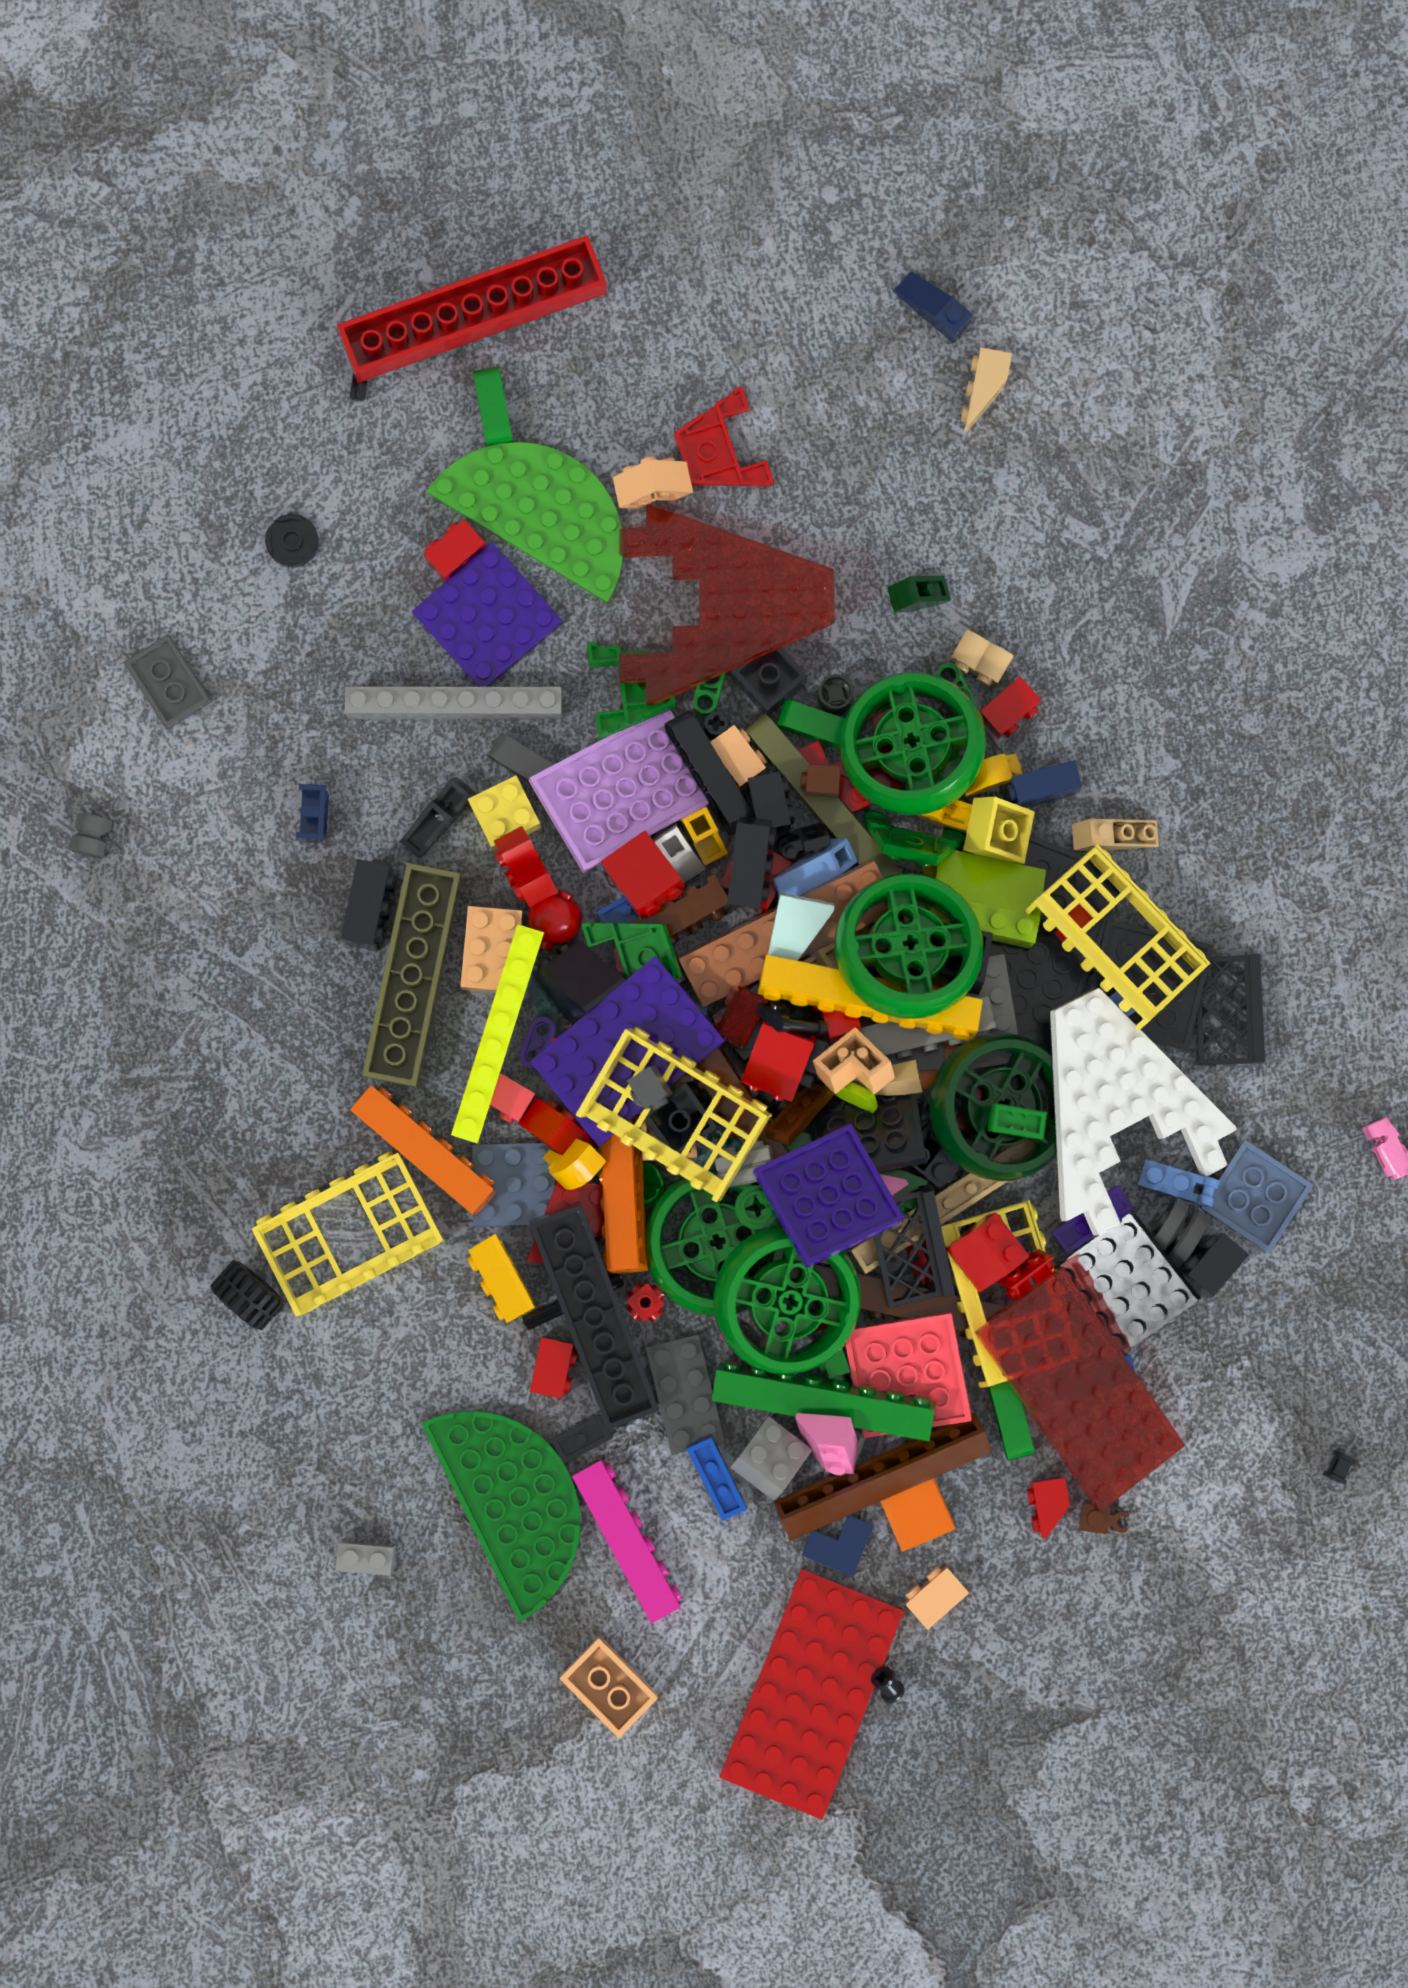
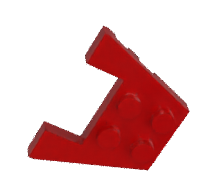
(709, 451)
(848, 794)
(590, 1197)

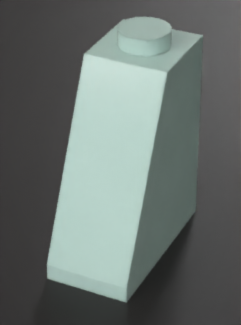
(797, 924)

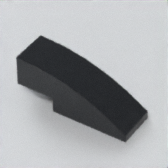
(437, 817)

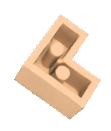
(651, 482)
(853, 1058)

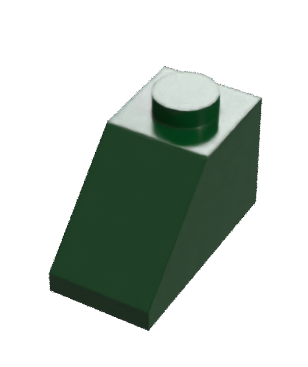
(918, 593)

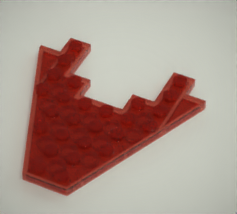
(748, 601)

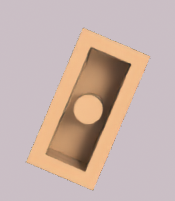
(738, 756)
(935, 1597)

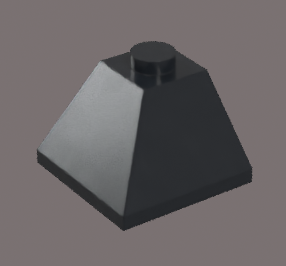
(680, 1117)

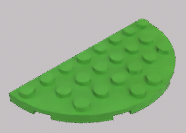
(541, 507)

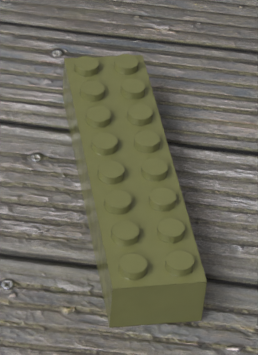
(412, 975)

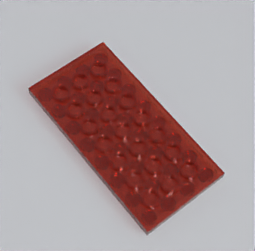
(1080, 1388)

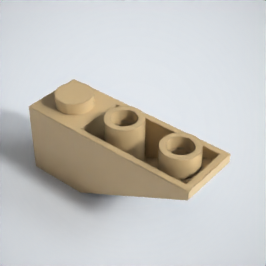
(990, 377)
(1114, 834)

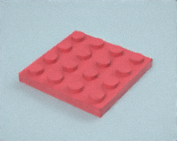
(913, 1358)

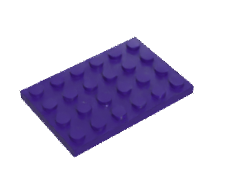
(646, 1001)

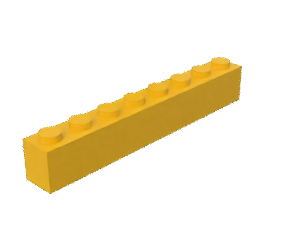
(826, 988)

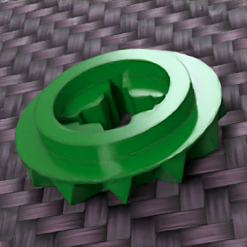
(748, 1217)

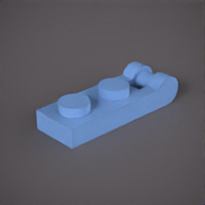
(1177, 1183)

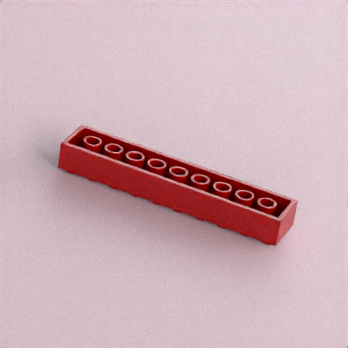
(472, 309)

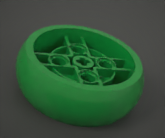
(961, 732)
(958, 939)
(693, 1229)
(774, 1347)

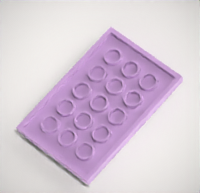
(618, 791)

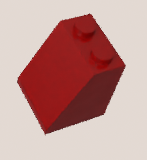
(643, 875)
(778, 1062)

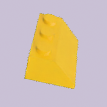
(501, 1279)

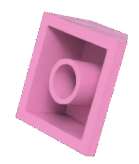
(832, 1441)

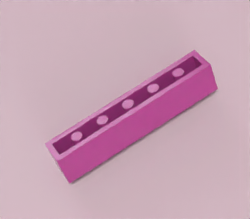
(626, 1540)

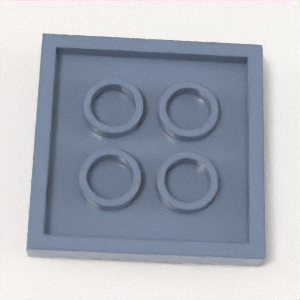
(519, 1179)
(1257, 1196)

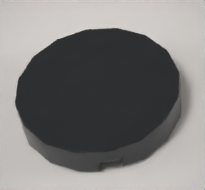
(292, 540)

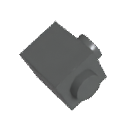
(649, 1089)

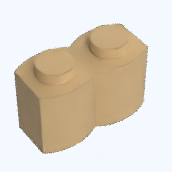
(981, 658)

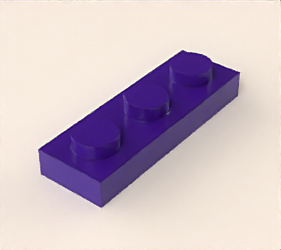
(1077, 1230)

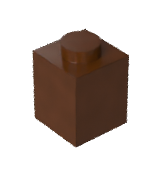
(821, 781)

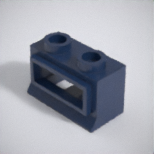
(313, 813)

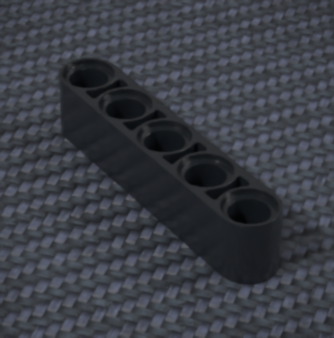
(708, 770)

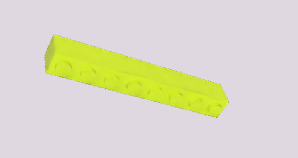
(497, 1033)

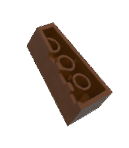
(692, 910)

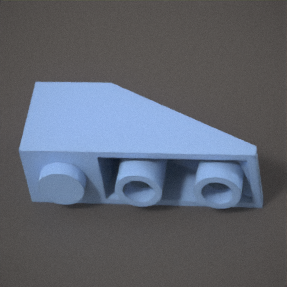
(816, 868)

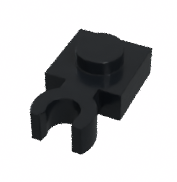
(810, 1071)

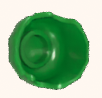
(653, 1183)

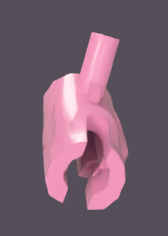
(1388, 1149)

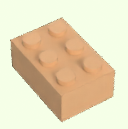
(487, 946)
(609, 1686)

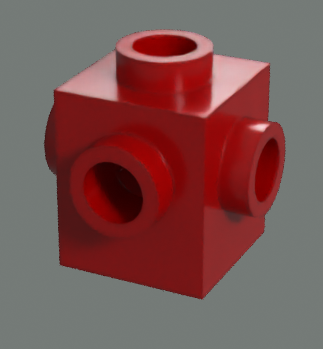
(653, 1310)

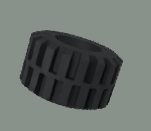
(247, 1295)

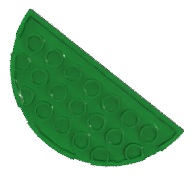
(515, 1500)

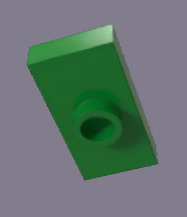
(1017, 1121)

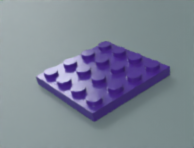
(487, 616)
(828, 1195)

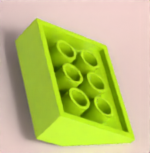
(997, 894)

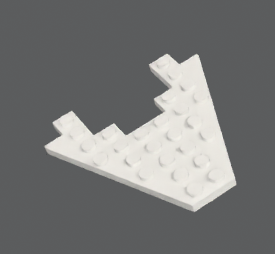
(1104, 1083)

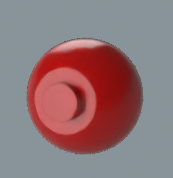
(556, 917)

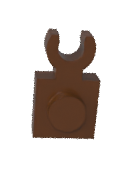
(1097, 1521)

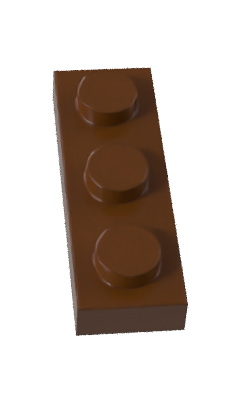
(798, 1113)

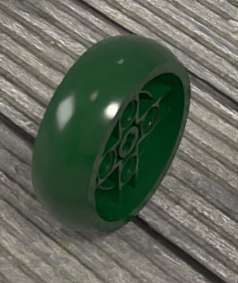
(956, 1080)

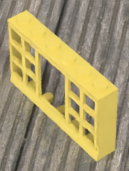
(1096, 957)
(655, 1149)
(370, 1268)
(969, 1296)

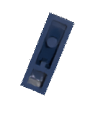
(934, 306)

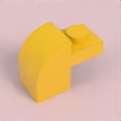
(995, 772)
(953, 816)
(704, 835)
(575, 1166)

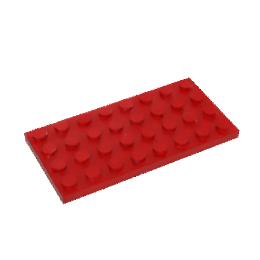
(811, 1694)

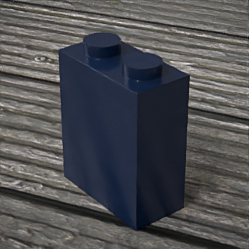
(1043, 785)

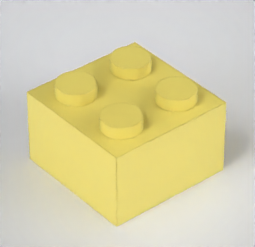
(504, 810)
(999, 830)

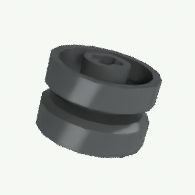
(1181, 1233)

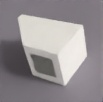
(679, 853)

